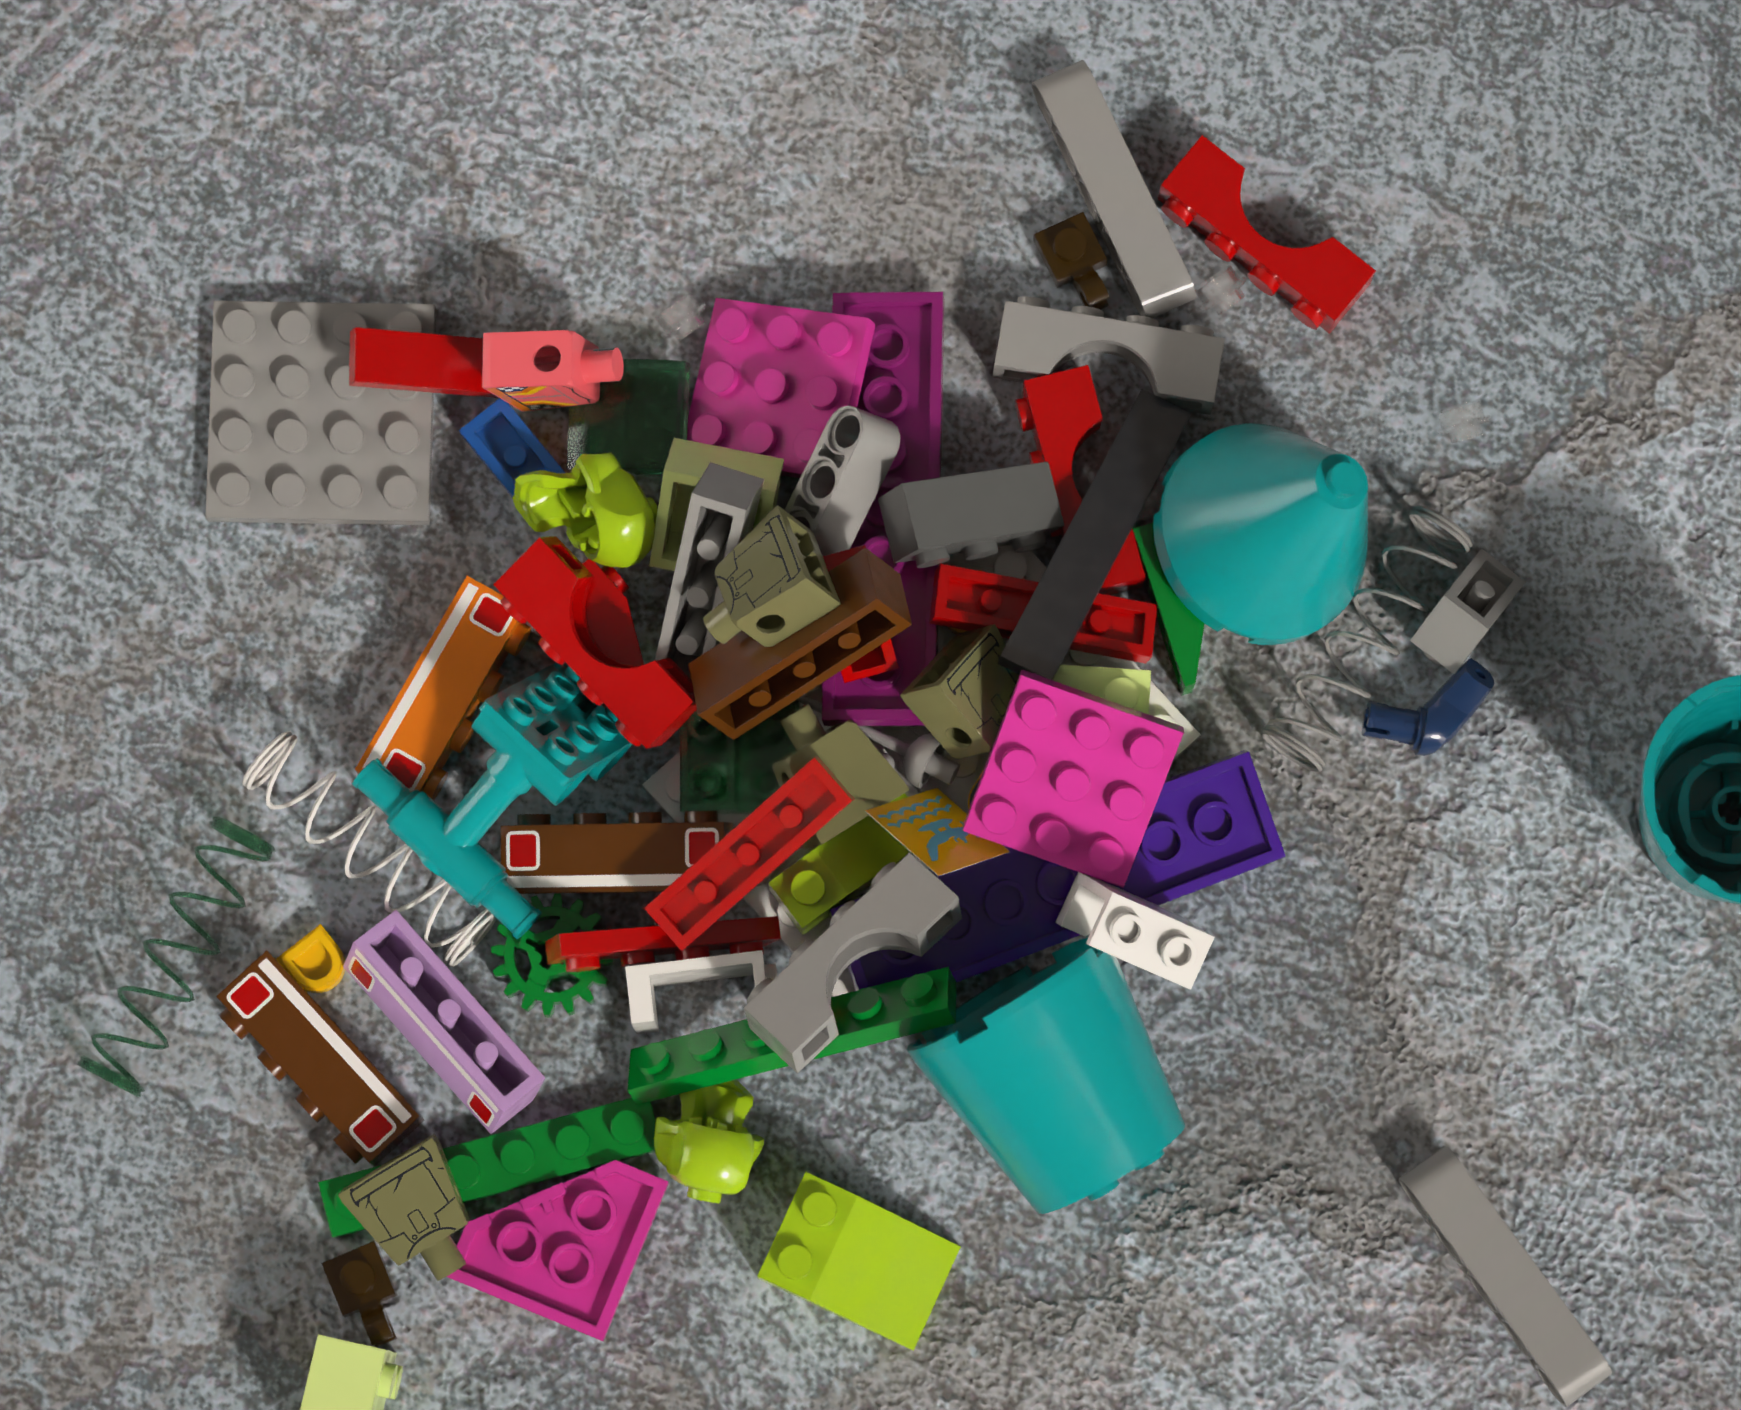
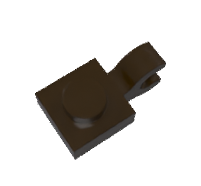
(1074, 256)
(361, 1285)

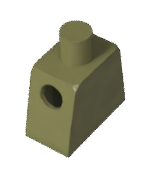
(851, 760)

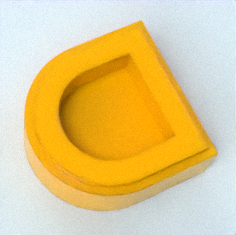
(314, 961)

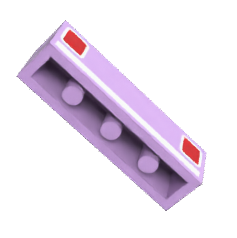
(443, 1021)

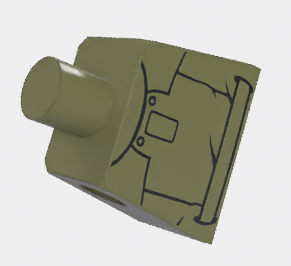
(772, 583)
(964, 692)
(412, 1207)

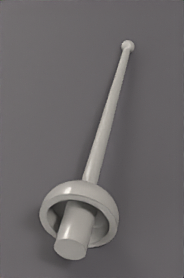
(921, 757)

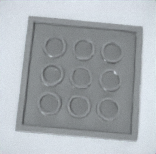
(293, 433)

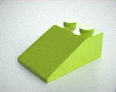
(858, 1261)

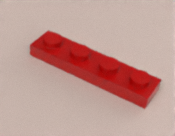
(978, 599)
(749, 853)
(640, 944)

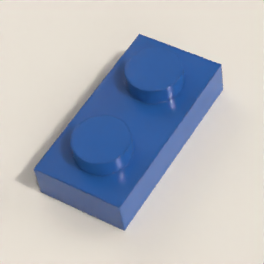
(506, 445)

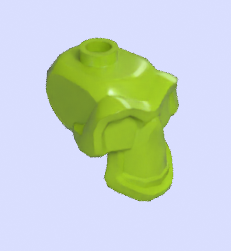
(597, 503)
(709, 1144)

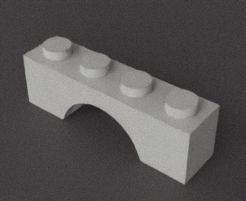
(1176, 363)
(901, 911)

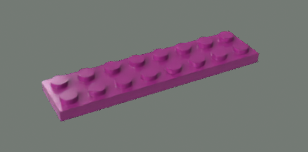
(907, 388)

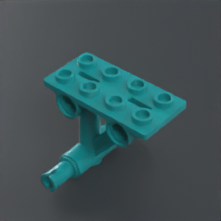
(541, 738)

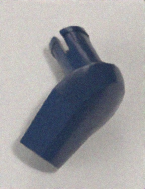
(1438, 719)

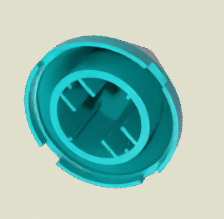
(1263, 532)

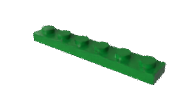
(737, 1052)
(525, 1155)

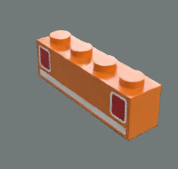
(446, 688)

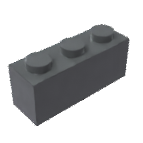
(971, 514)

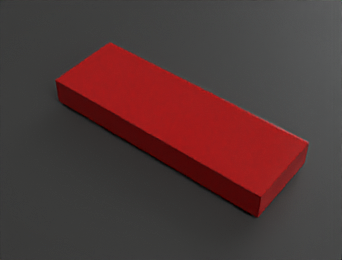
(416, 362)

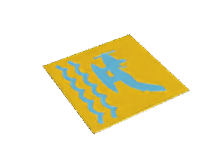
(933, 831)

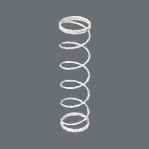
(466, 938)

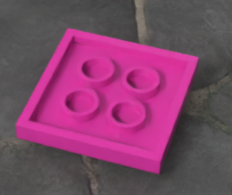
(776, 378)
(1073, 778)

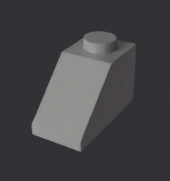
(1467, 611)

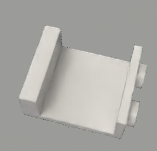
(1135, 930)
(643, 979)

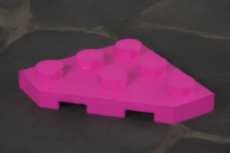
(565, 1246)

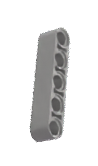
(1114, 190)
(844, 476)
(1505, 1276)

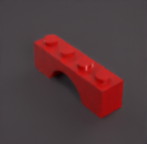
(1315, 279)
(1062, 416)
(550, 593)

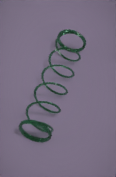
(242, 837)

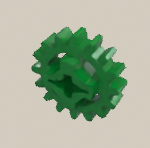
(540, 978)

